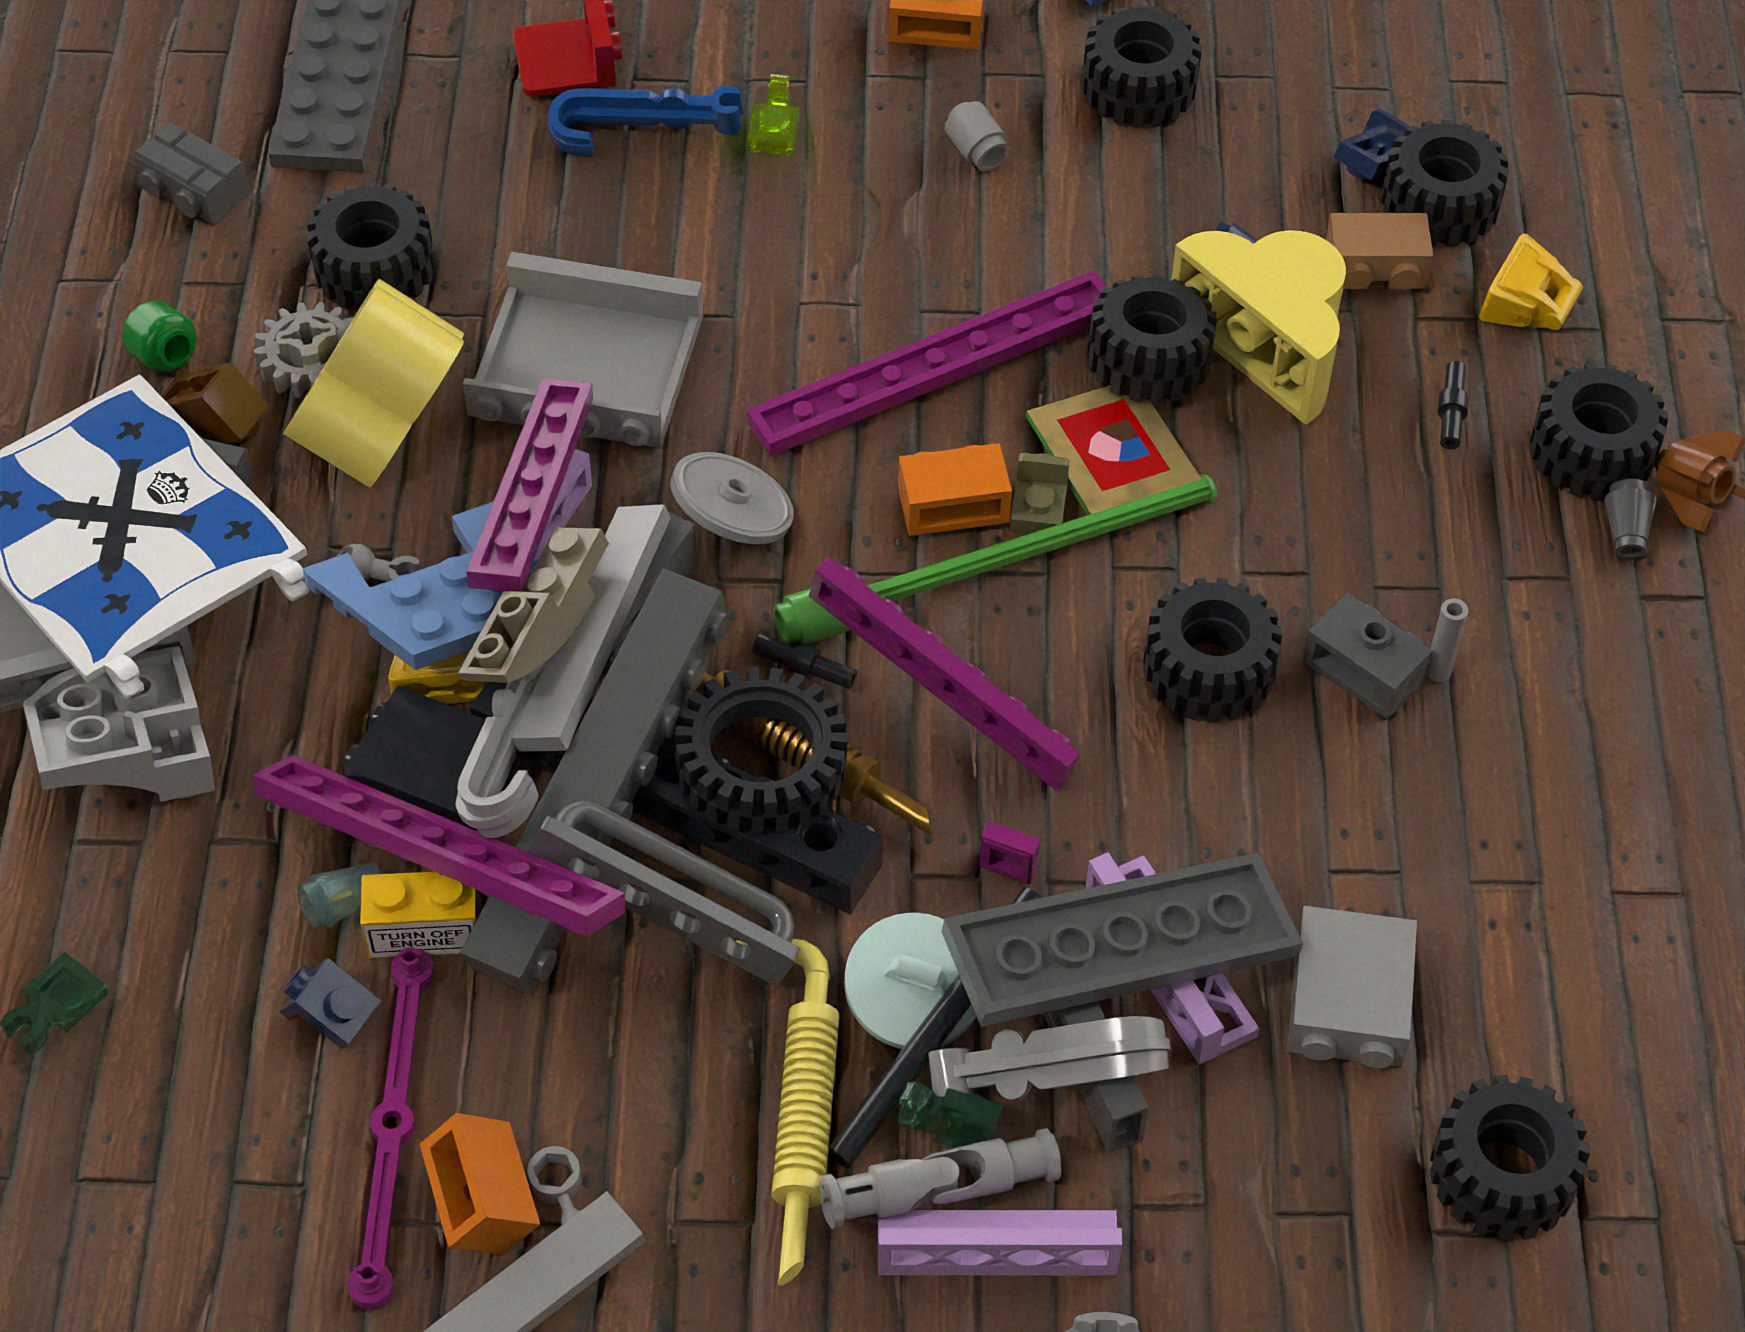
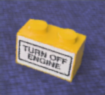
(416, 912)

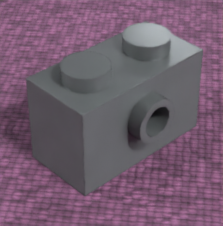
(1367, 655)

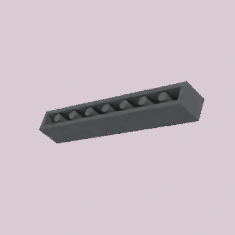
(609, 757)

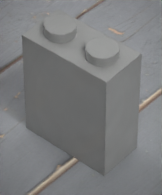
(1353, 987)

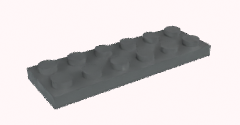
(335, 85)
(1120, 938)

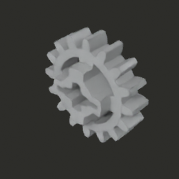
(298, 346)

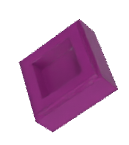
(1009, 852)

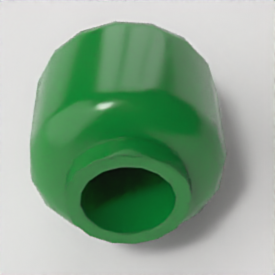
(159, 336)

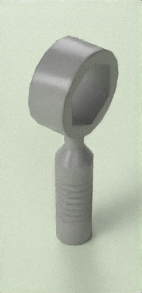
(552, 1194)

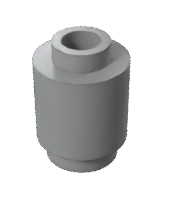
(977, 135)

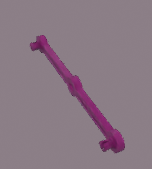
(371, 1282)

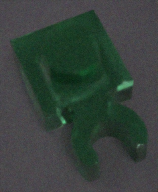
(57, 996)
(956, 1117)

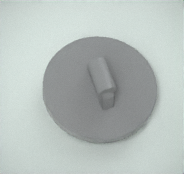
(731, 498)

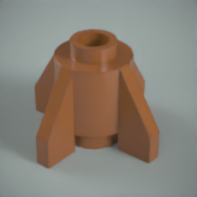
(1698, 473)

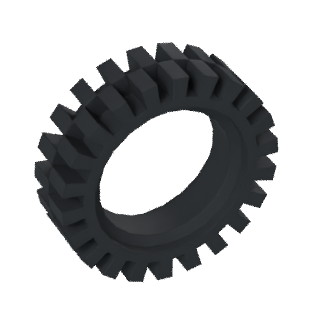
(761, 800)

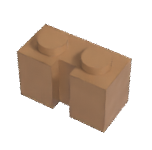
(1383, 248)

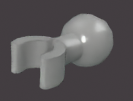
(376, 568)

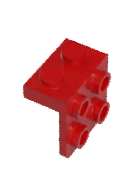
(569, 52)

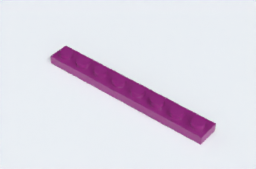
(925, 365)
(441, 845)

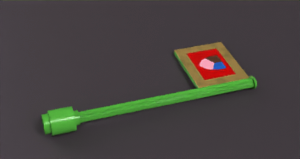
(1120, 471)

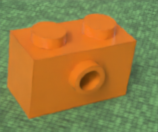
(937, 22)
(954, 489)
(479, 1184)

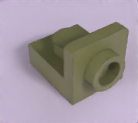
(1039, 492)

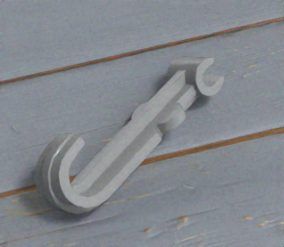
(489, 764)
(1055, 1057)

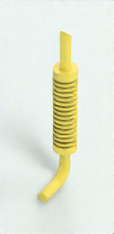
(804, 1107)

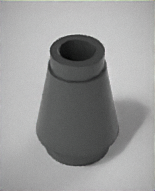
(1630, 516)

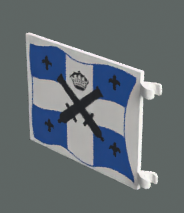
(130, 531)

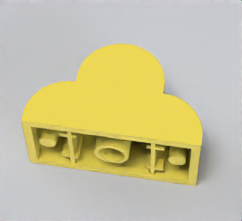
(1271, 308)
(375, 383)

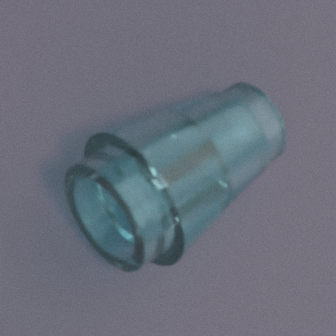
(333, 894)

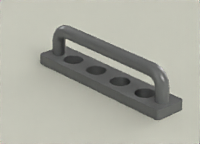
(767, 953)

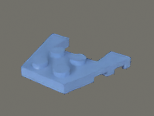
(420, 613)

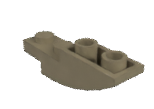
(538, 621)

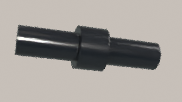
(1453, 405)
(805, 661)

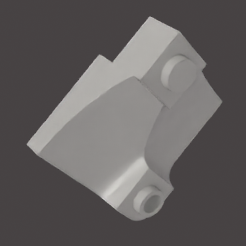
(101, 738)

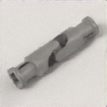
(906, 1184)

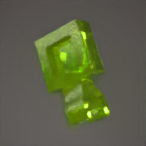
(774, 125)

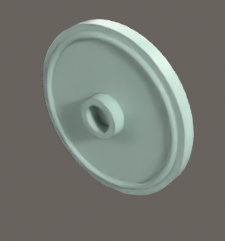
(899, 976)

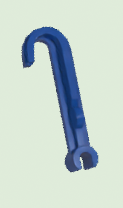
(639, 108)

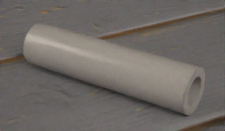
(1447, 639)

